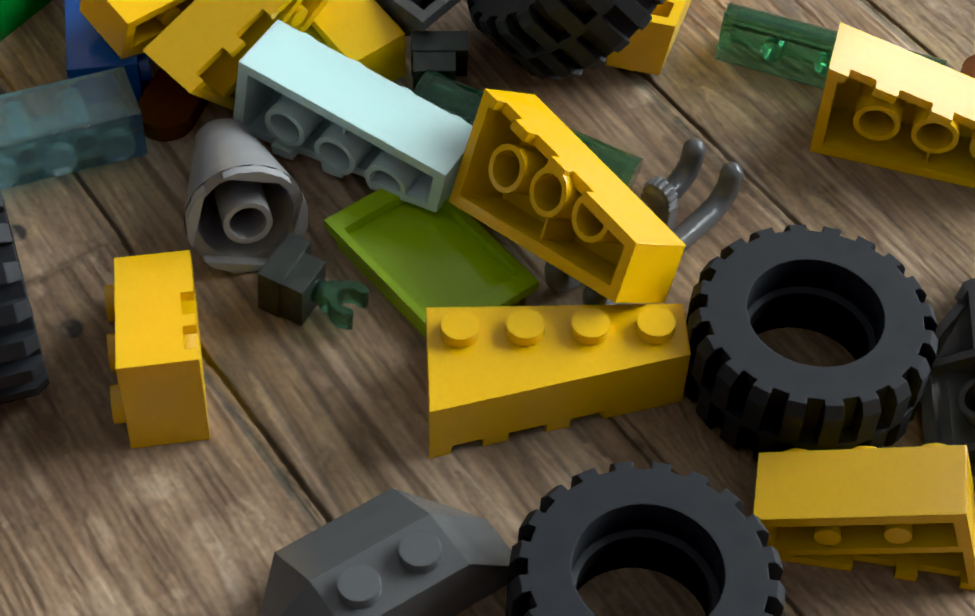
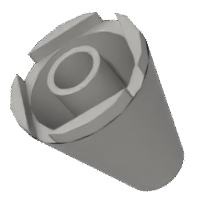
(239, 199)

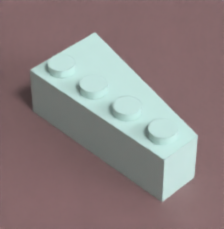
(347, 118)

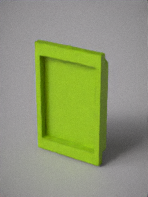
(427, 256)

